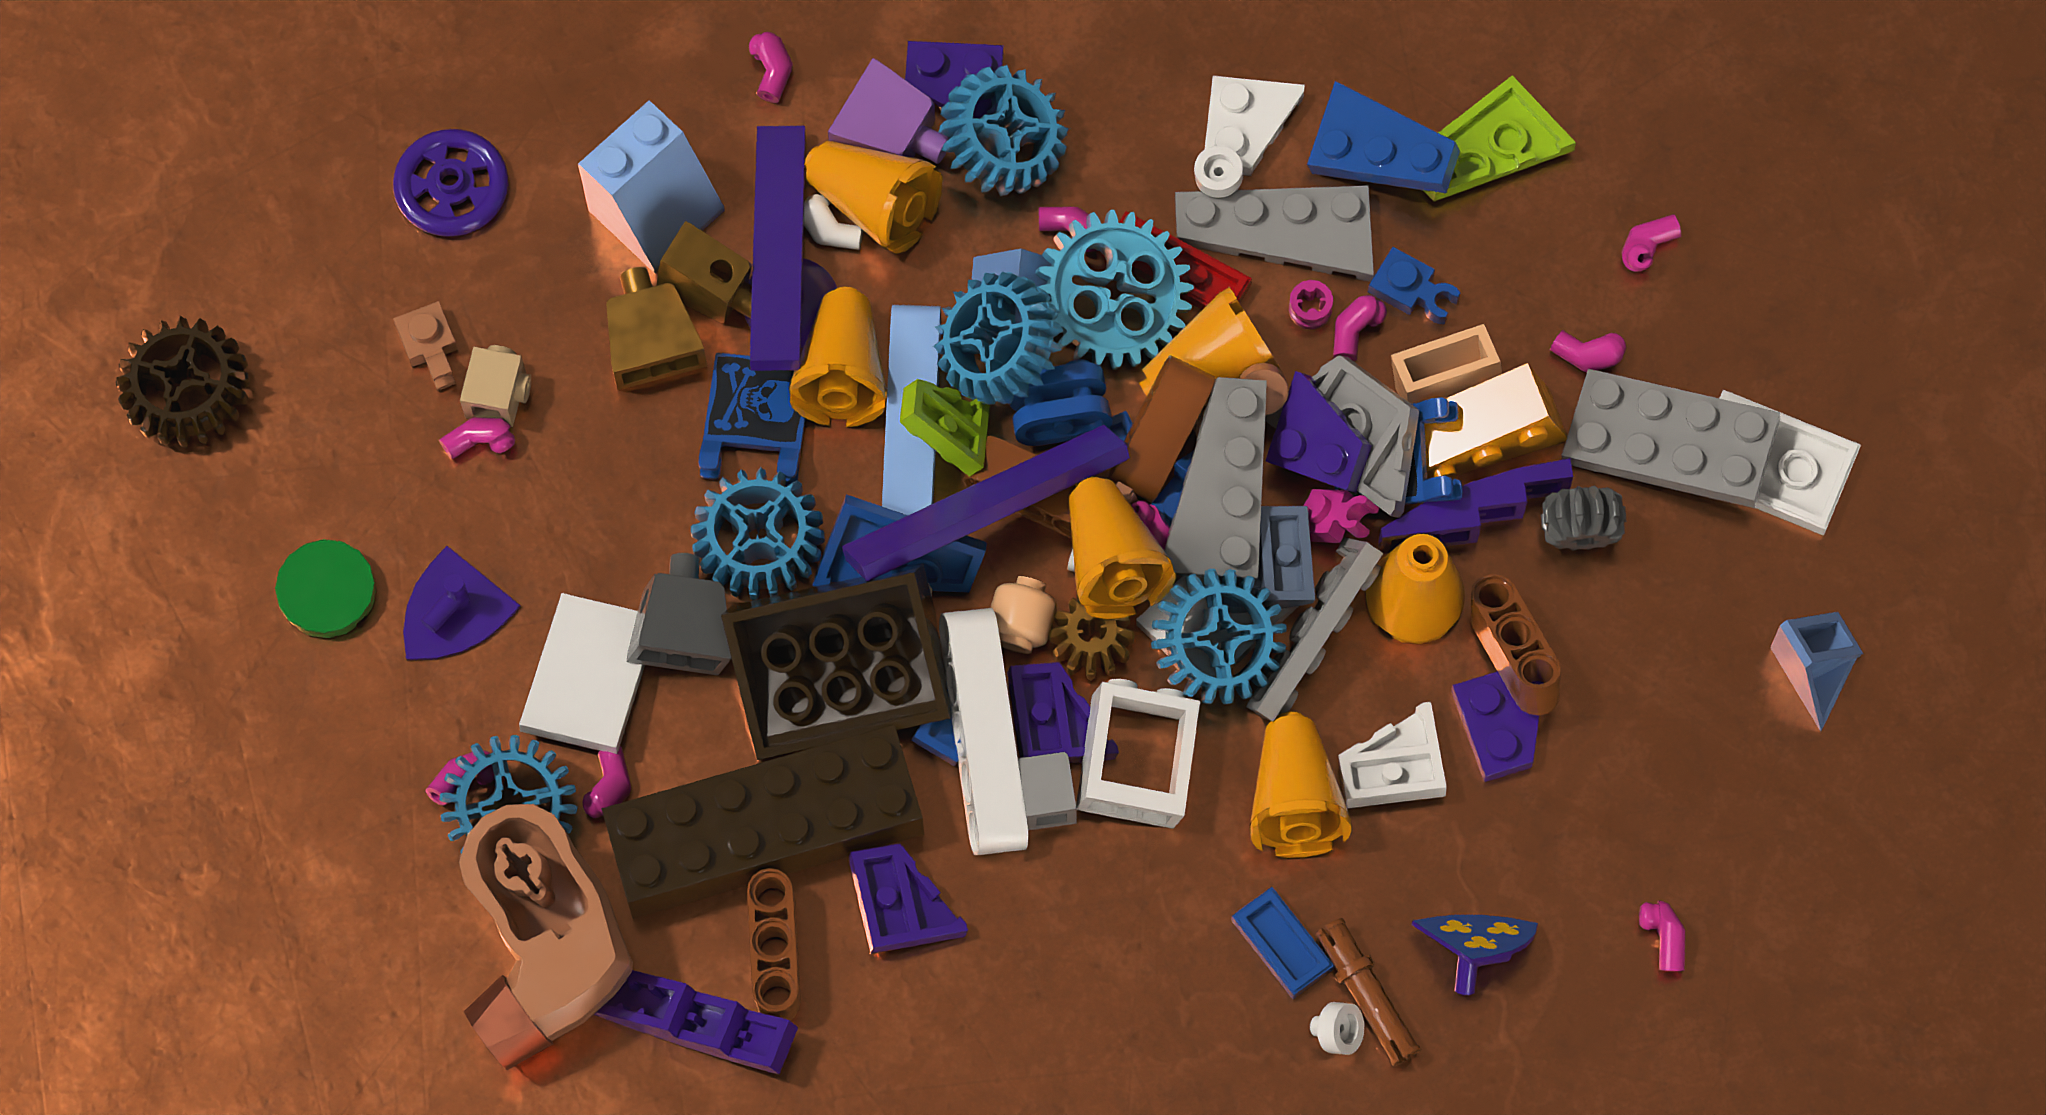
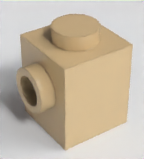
(495, 384)

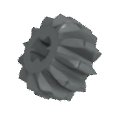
(1583, 518)

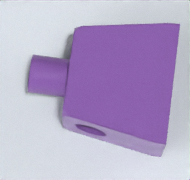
(888, 117)

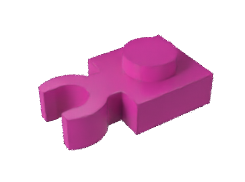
(1336, 511)

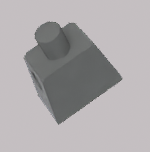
(681, 621)

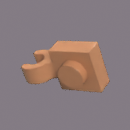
(428, 340)

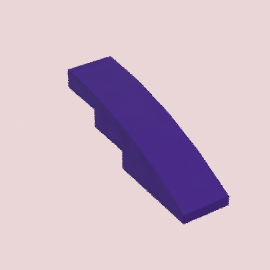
(1482, 501)
(700, 1021)

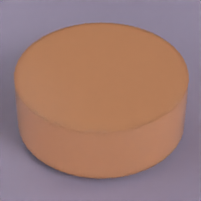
(1276, 384)

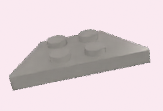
(1382, 419)

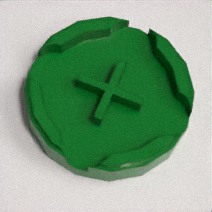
(325, 588)

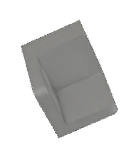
(1048, 790)

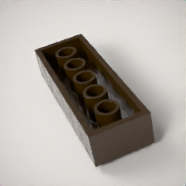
(763, 817)

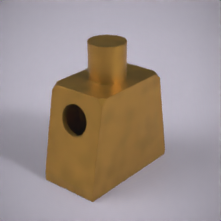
(707, 274)
(650, 332)

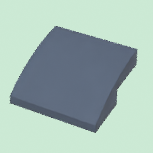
(1283, 559)

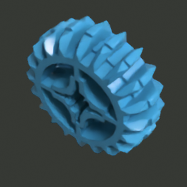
(990, 144)
(986, 327)
(779, 502)
(1215, 613)
(499, 759)

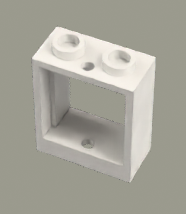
(1126, 800)

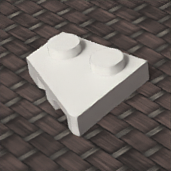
(1249, 115)
(1395, 763)

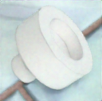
(1218, 171)
(1339, 1028)

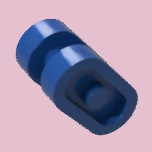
(1063, 406)

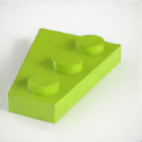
(1502, 137)

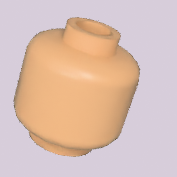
(1023, 614)

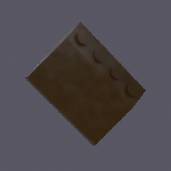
(838, 661)

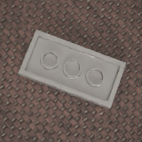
(1671, 438)

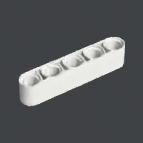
(986, 731)

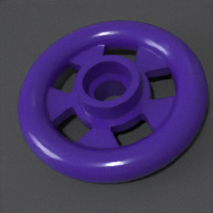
(434, 148)

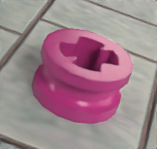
(1312, 318)

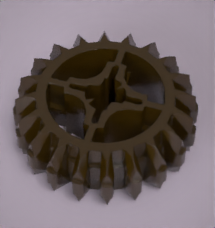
(150, 368)

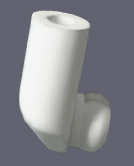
(825, 228)

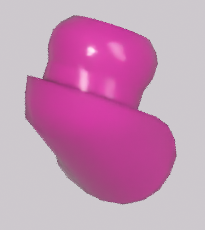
(777, 62)
(1594, 354)

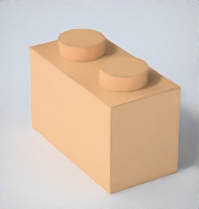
(1445, 365)

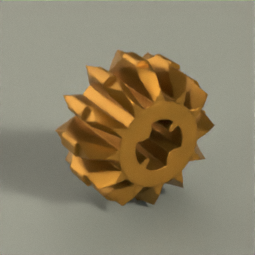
(1096, 652)

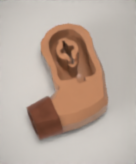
(553, 925)

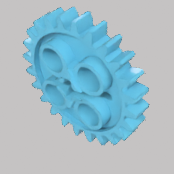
(1121, 246)

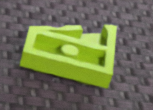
(947, 423)

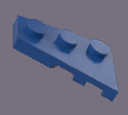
(1379, 145)
(947, 568)

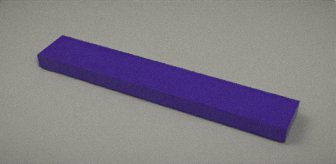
(778, 248)
(985, 502)

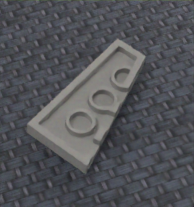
(1292, 225)
(1222, 488)
(1314, 625)

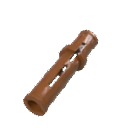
(1357, 974)

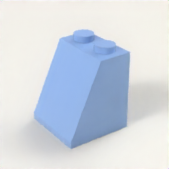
(648, 184)

